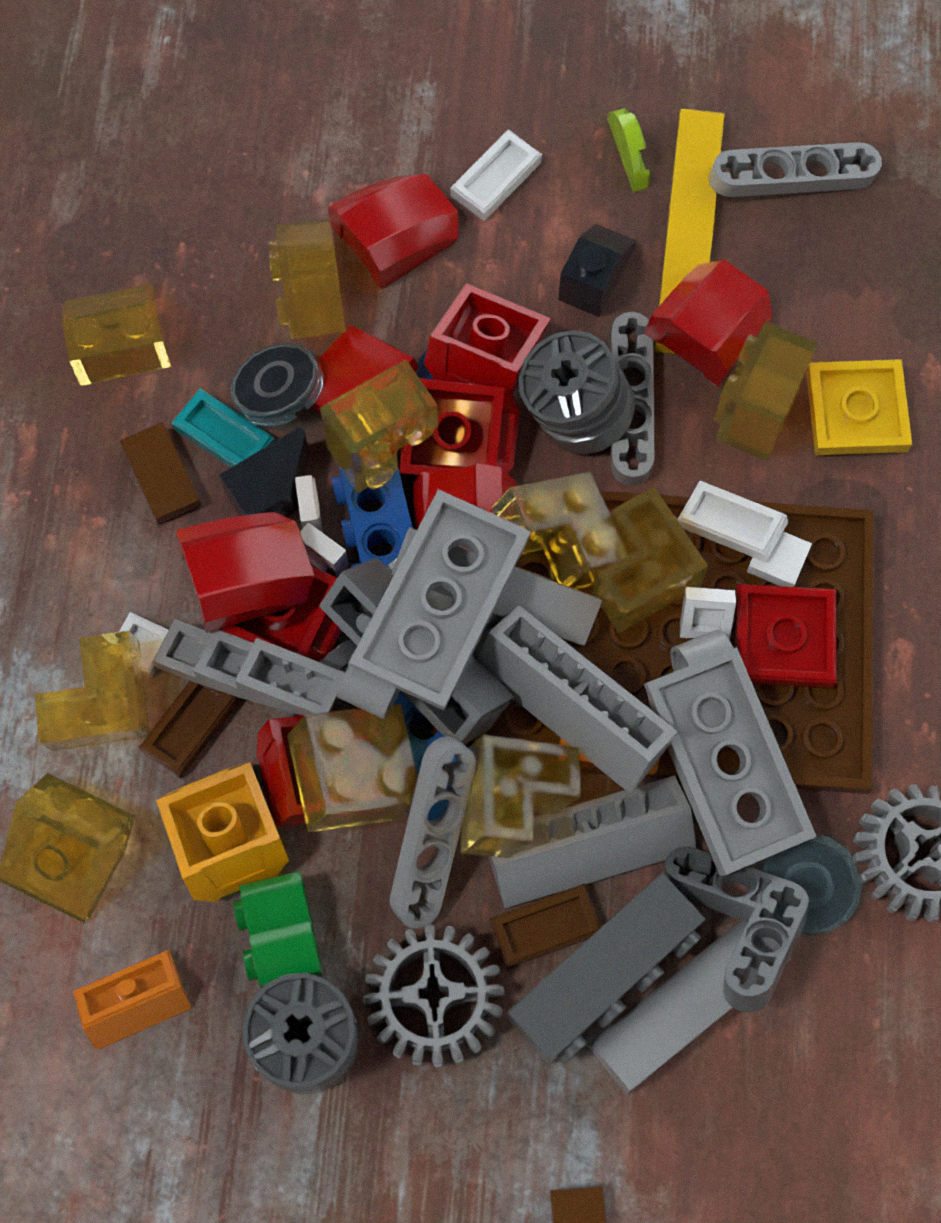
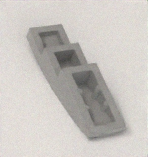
(557, 606)
(249, 669)

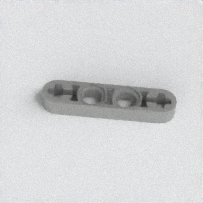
(793, 162)
(643, 396)
(425, 833)

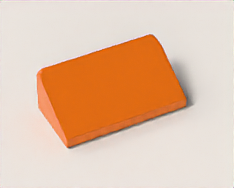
(131, 1000)

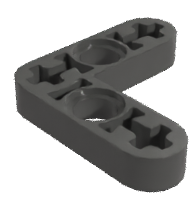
(756, 908)

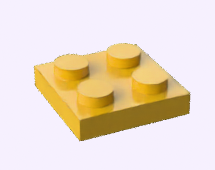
(858, 407)

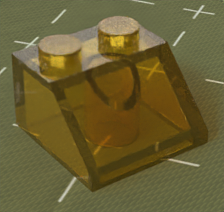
(115, 334)
(64, 846)

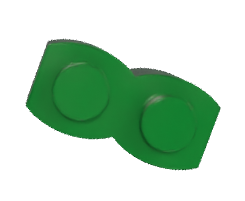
(278, 928)

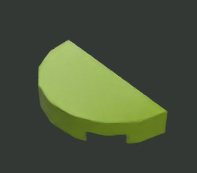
(629, 142)

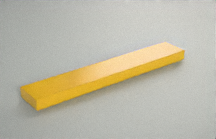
(691, 199)

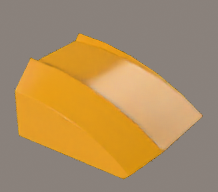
(222, 833)

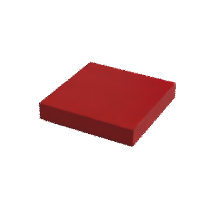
(353, 361)
(787, 634)

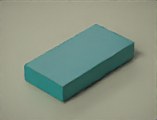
(220, 429)

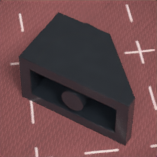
(594, 269)
(267, 478)

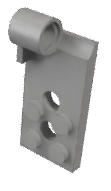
(425, 648)
(715, 708)

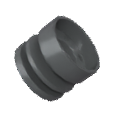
(577, 392)
(296, 1065)

